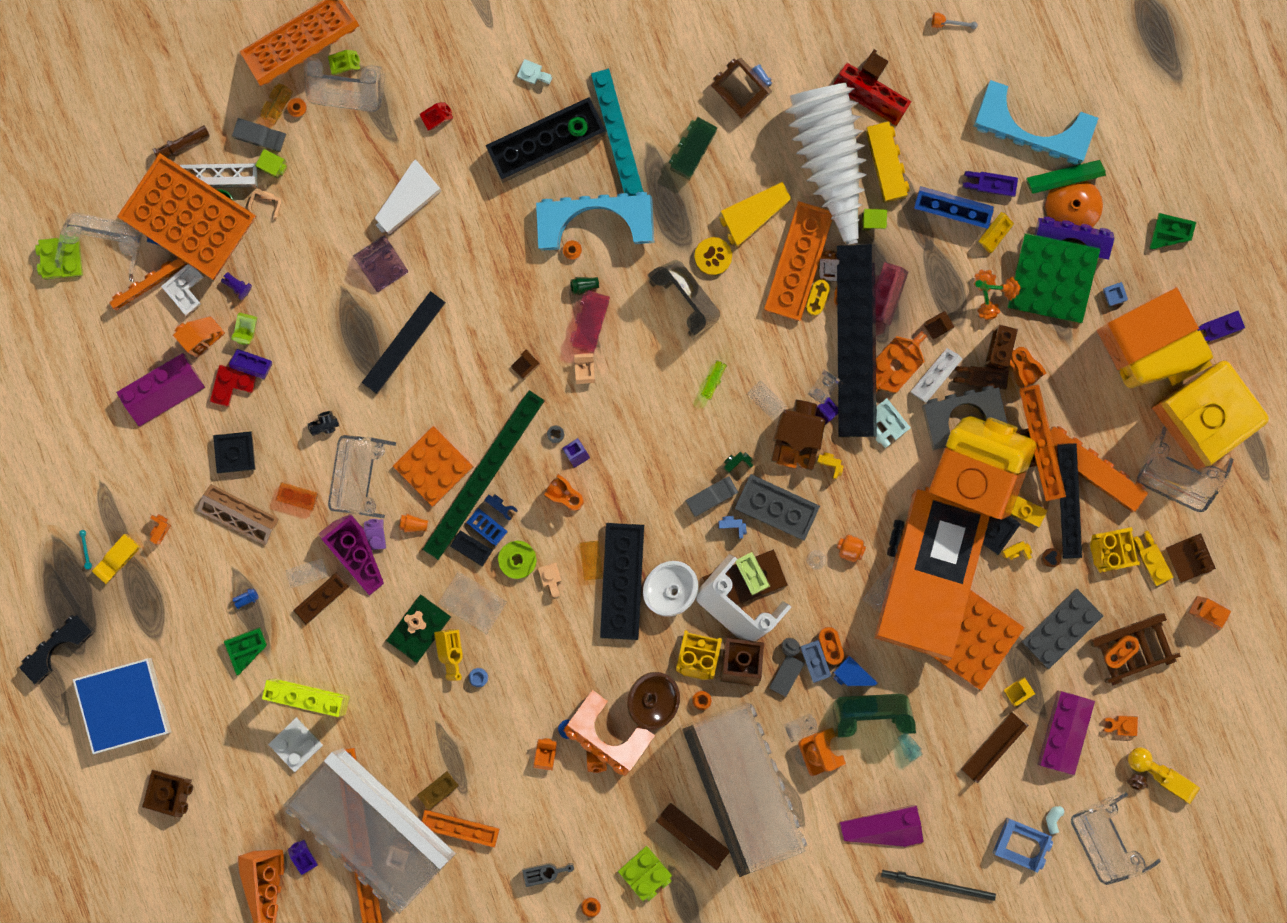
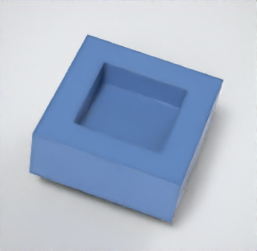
(1115, 294)

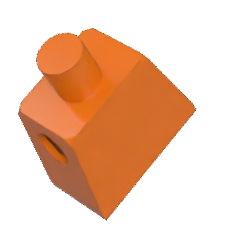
(1210, 612)

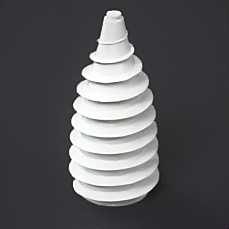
(831, 151)

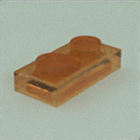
(297, 496)

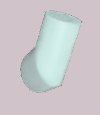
(1052, 818)

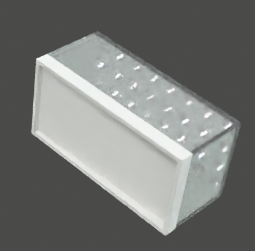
(369, 830)

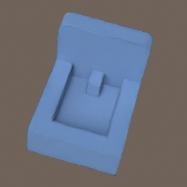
(729, 522)

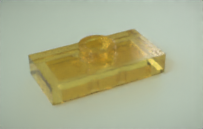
(591, 560)

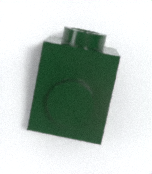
(731, 462)

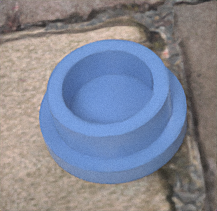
(478, 677)

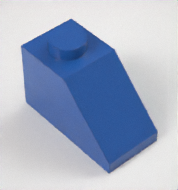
(852, 674)

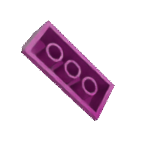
(160, 389)
(1066, 732)

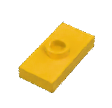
(996, 232)
(1028, 512)

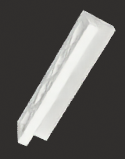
(224, 182)

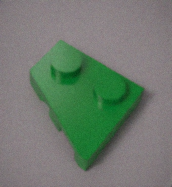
(1171, 230)
(244, 648)

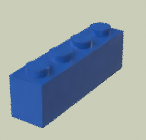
(954, 207)

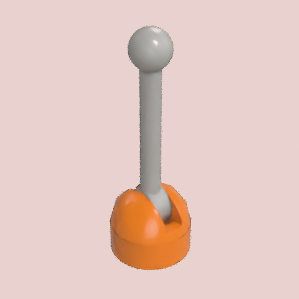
(939, 21)

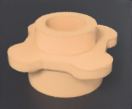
(418, 617)

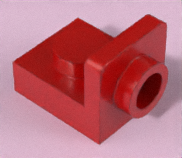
(436, 115)

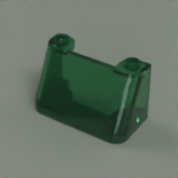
(872, 707)

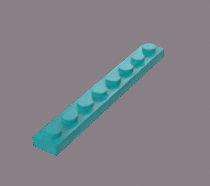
(617, 132)

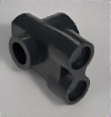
(326, 424)

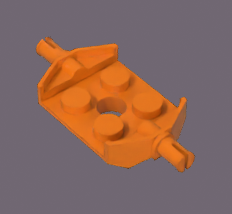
(910, 358)

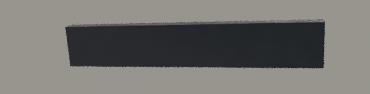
(403, 342)
(1070, 504)

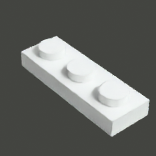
(936, 375)

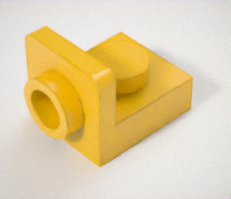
(1013, 551)

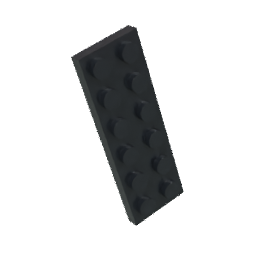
(622, 581)

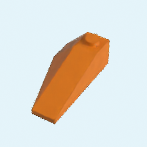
(261, 879)

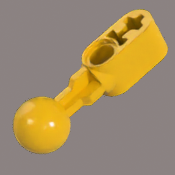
(1141, 760)

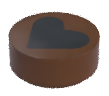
(1051, 557)

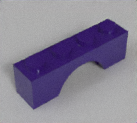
(1099, 238)

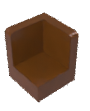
(874, 65)
(938, 325)
(525, 365)

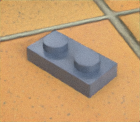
(815, 661)

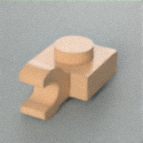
(550, 576)

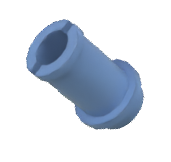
(761, 73)

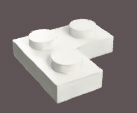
(179, 286)

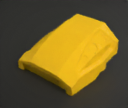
(1113, 550)
(698, 656)

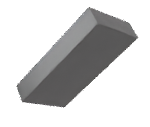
(786, 675)

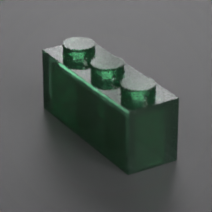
(692, 148)

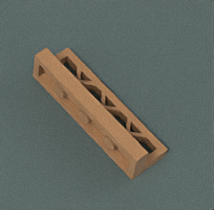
(238, 511)

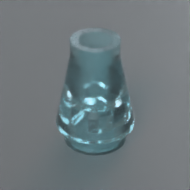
(910, 747)

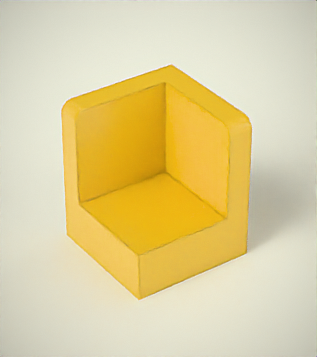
(1019, 691)

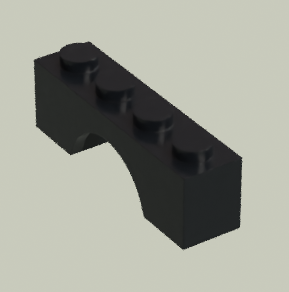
(38, 665)

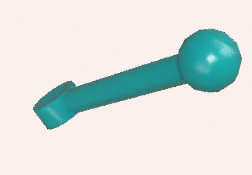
(88, 565)

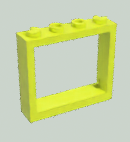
(305, 697)

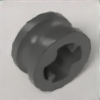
(555, 440)

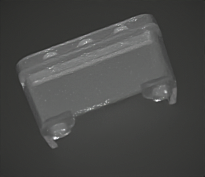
(104, 228)
(353, 475)
(1178, 481)
(1104, 844)

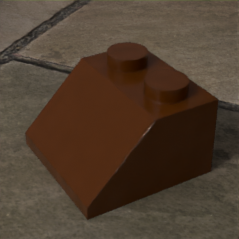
(742, 662)

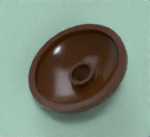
(662, 701)

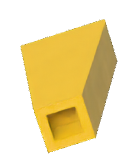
(752, 213)

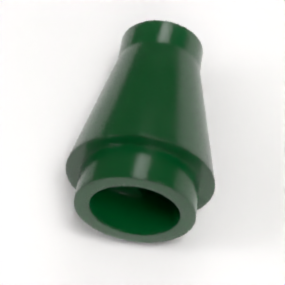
(581, 285)

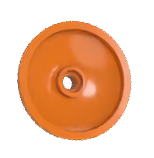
(1060, 204)

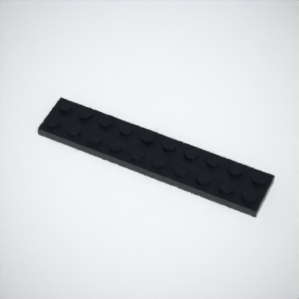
(856, 341)

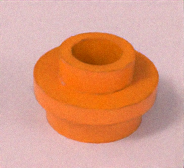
(296, 113)
(576, 254)
(697, 695)
(591, 900)

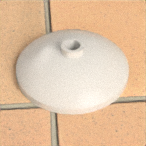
(662, 584)

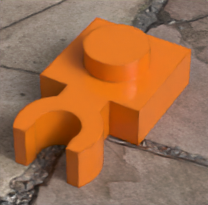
(790, 458)
(1125, 725)

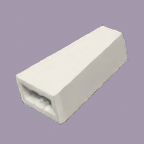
(408, 197)

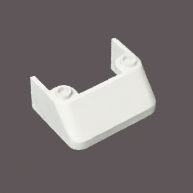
(714, 600)

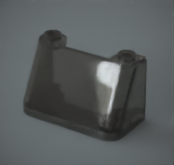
(705, 311)

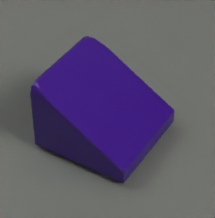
(827, 410)
(576, 453)

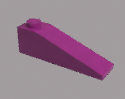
(890, 827)

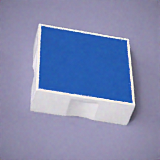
(121, 706)

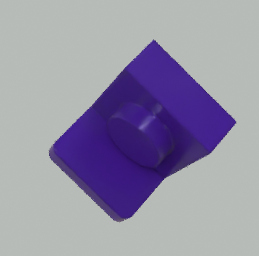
(302, 857)

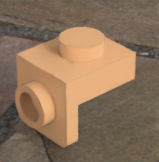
(584, 368)

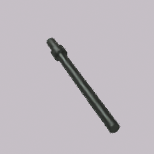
(901, 877)

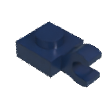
(496, 502)

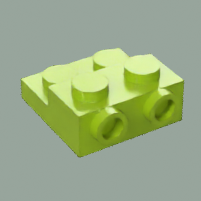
(71, 261)
(645, 874)

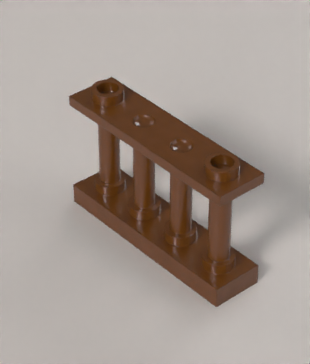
(1138, 630)

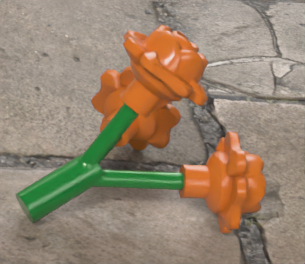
(986, 281)

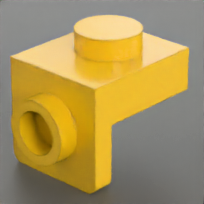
(829, 460)

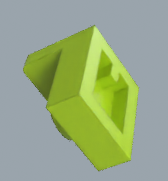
(344, 61)

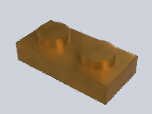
(438, 790)

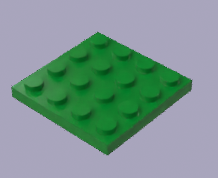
(1054, 277)

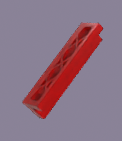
(870, 95)

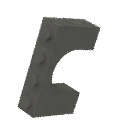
(938, 412)

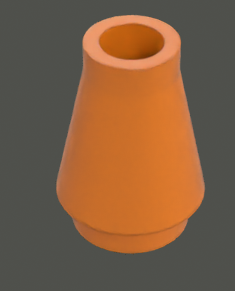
(412, 524)

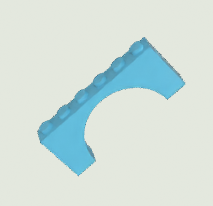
(995, 118)
(556, 215)

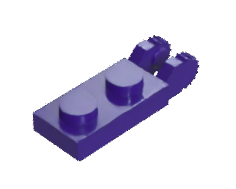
(992, 183)
(1222, 326)

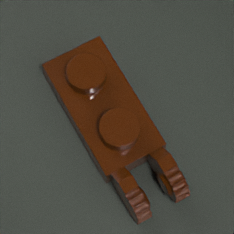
(983, 377)

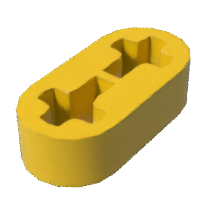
(813, 295)

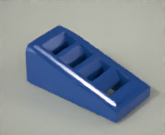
(498, 538)

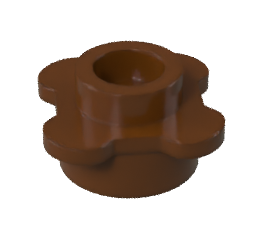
(1137, 782)

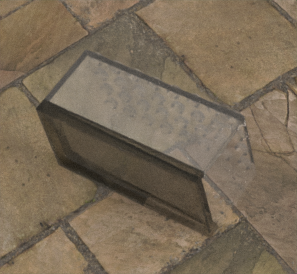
(744, 788)

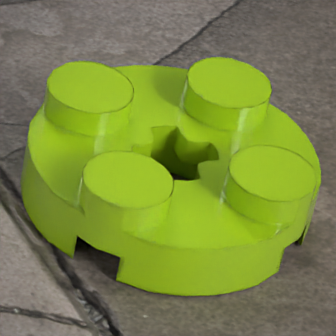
(527, 555)

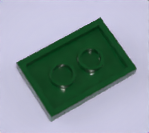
(416, 644)

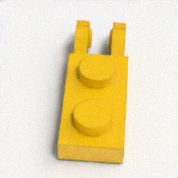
(1153, 560)

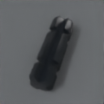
(895, 537)

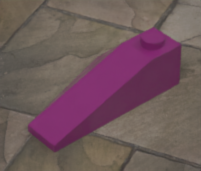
(350, 545)

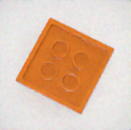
(433, 466)

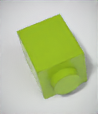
(271, 164)

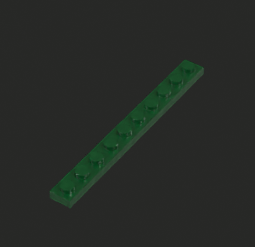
(483, 475)

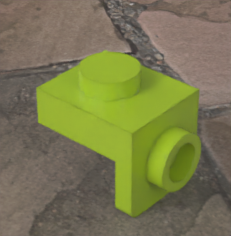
(244, 328)

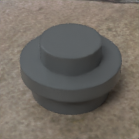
(790, 647)

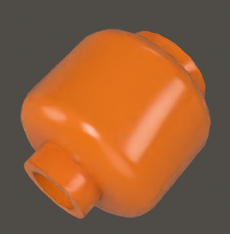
(851, 548)

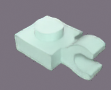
(532, 72)

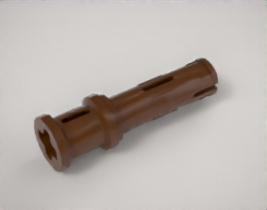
(172, 148)

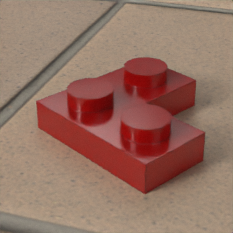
(228, 380)

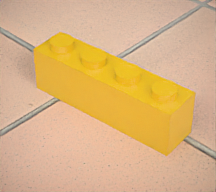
(886, 162)

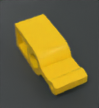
(116, 558)
(449, 652)

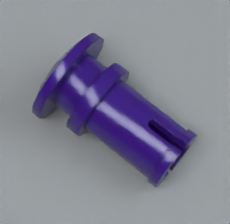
(238, 286)

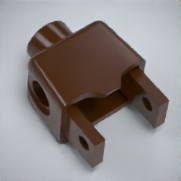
(800, 430)

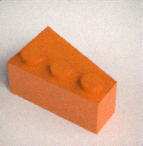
(198, 335)

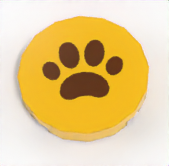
(713, 256)

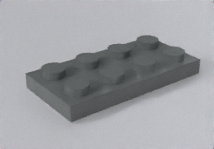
(777, 507)
(1062, 628)

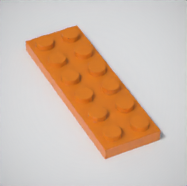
(799, 261)

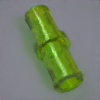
(713, 380)

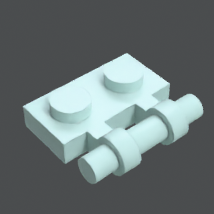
(891, 421)

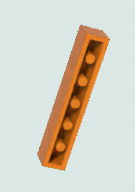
(1102, 474)

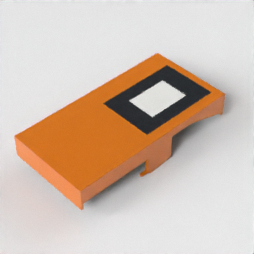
(932, 575)

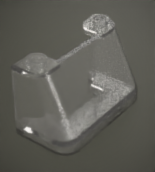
(344, 92)

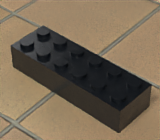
(544, 140)

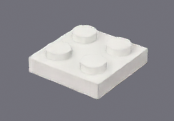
(295, 744)

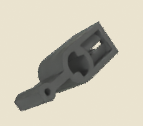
(258, 135)
(711, 496)
(540, 869)

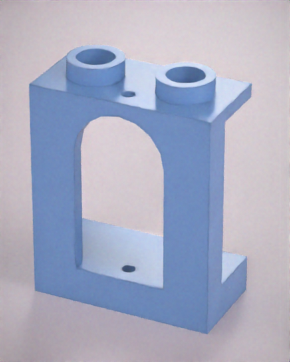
(1031, 863)

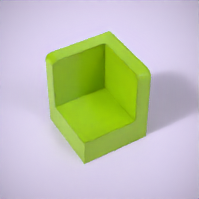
(874, 219)

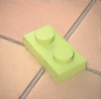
(752, 573)

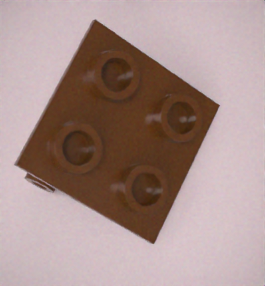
(1190, 558)

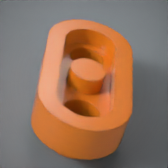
(831, 645)
(1122, 653)

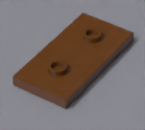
(771, 569)

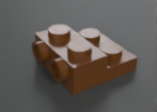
(167, 793)

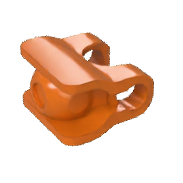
(1027, 370)
(561, 491)
(818, 754)

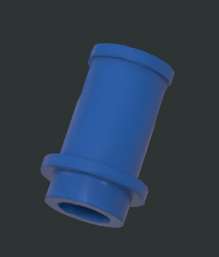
(246, 598)

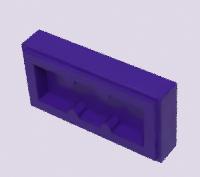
(250, 364)

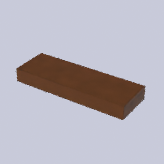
(321, 598)

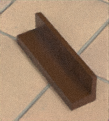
(994, 747)
(693, 836)

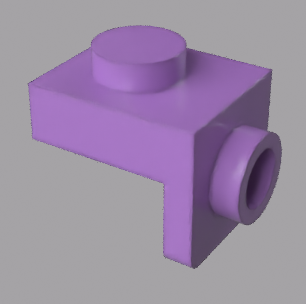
(375, 533)

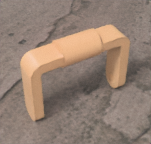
(268, 196)

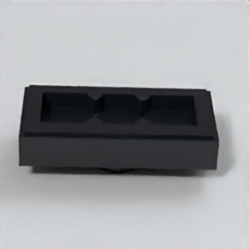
(471, 548)

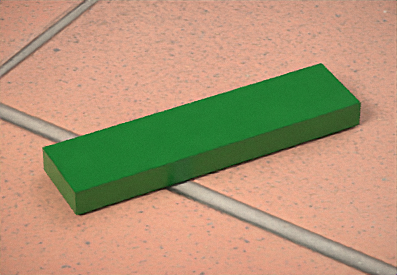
(1066, 176)

